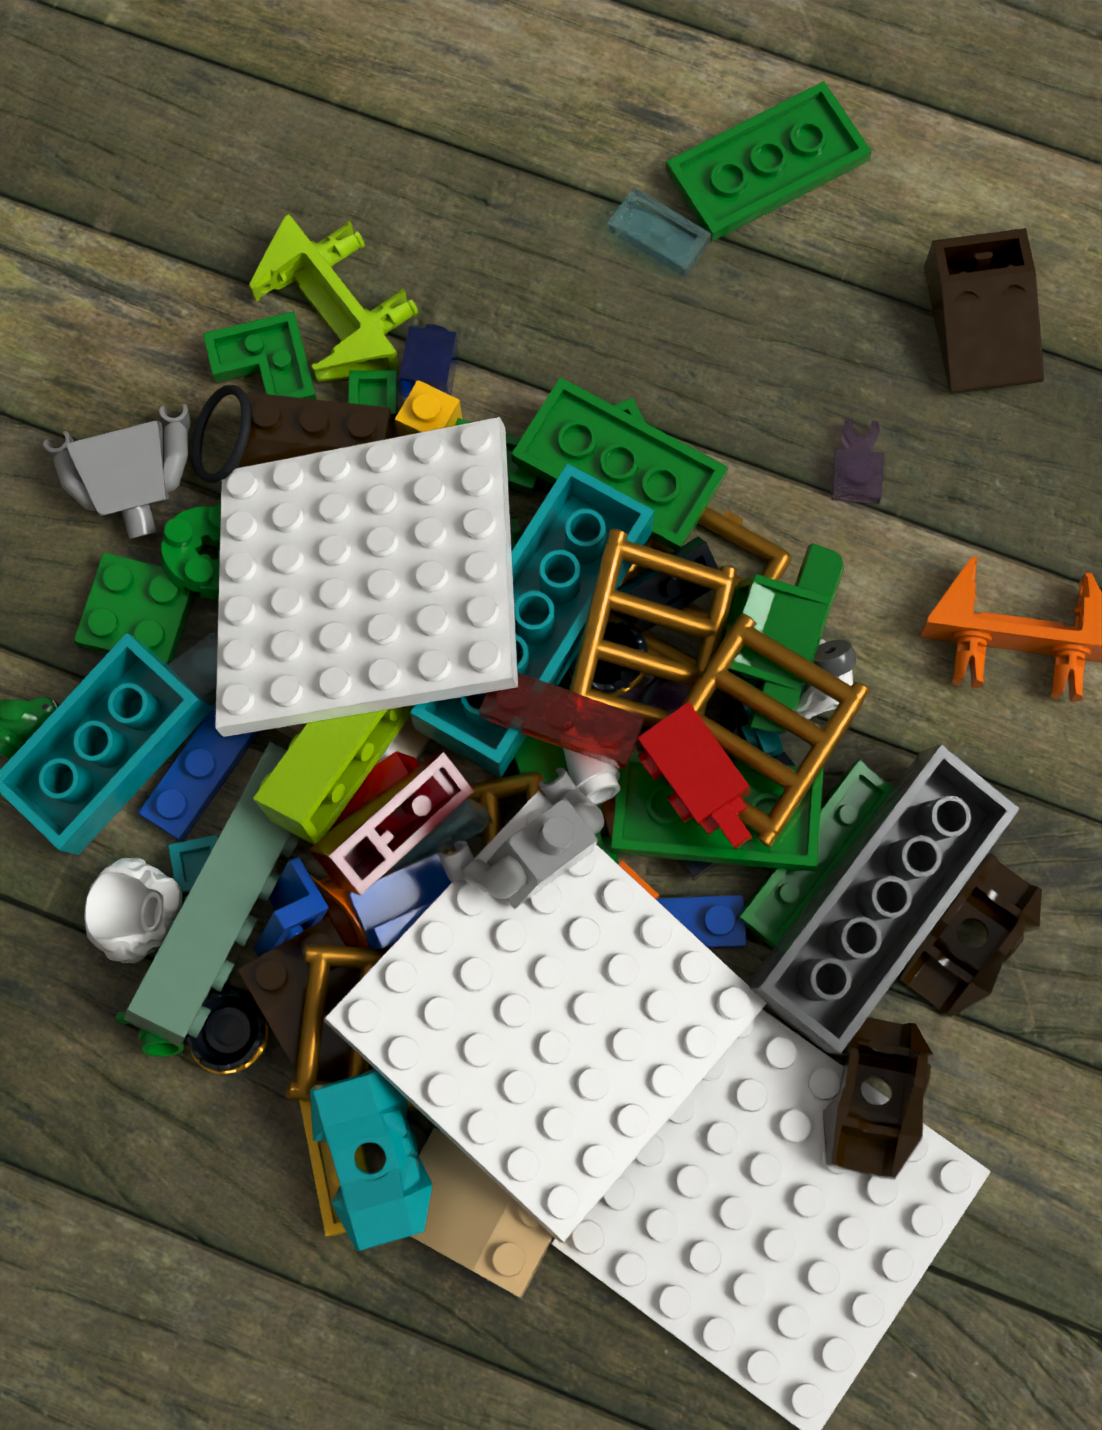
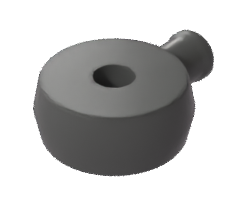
(836, 657)

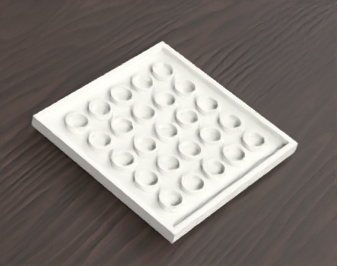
(365, 579)
(548, 1027)
(759, 1246)

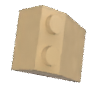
(477, 1220)

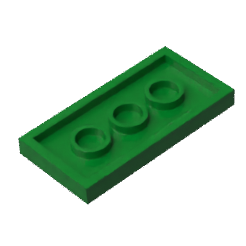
(768, 160)
(623, 454)
(652, 828)

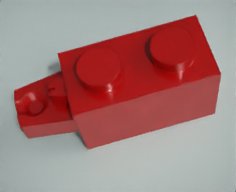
(699, 773)

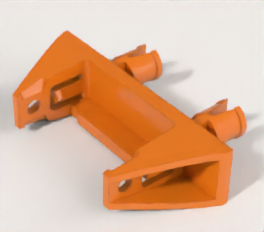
(972, 632)

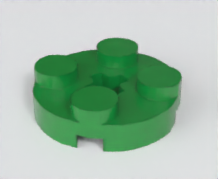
(179, 548)

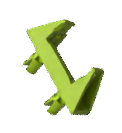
(310, 264)

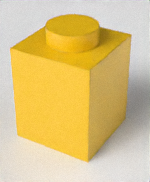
(427, 410)

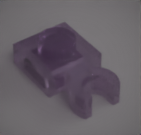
(857, 469)

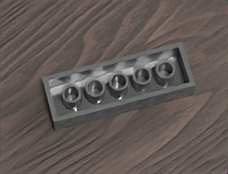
(882, 899)

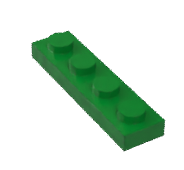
(841, 820)

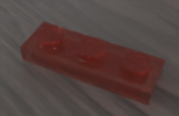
(565, 720)

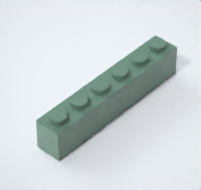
(213, 917)

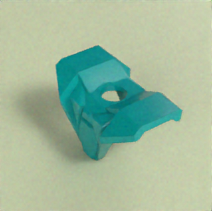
(381, 1203)

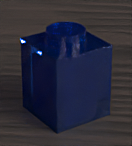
(430, 358)

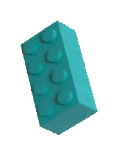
(101, 745)

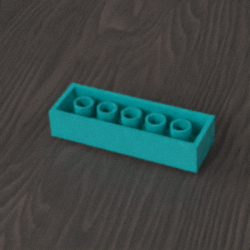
(552, 592)

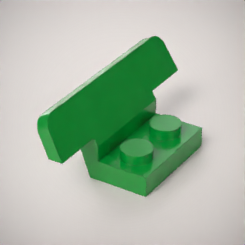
(790, 616)

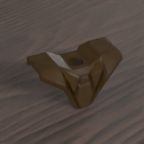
(961, 976)
(884, 1136)

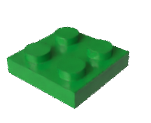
(136, 601)

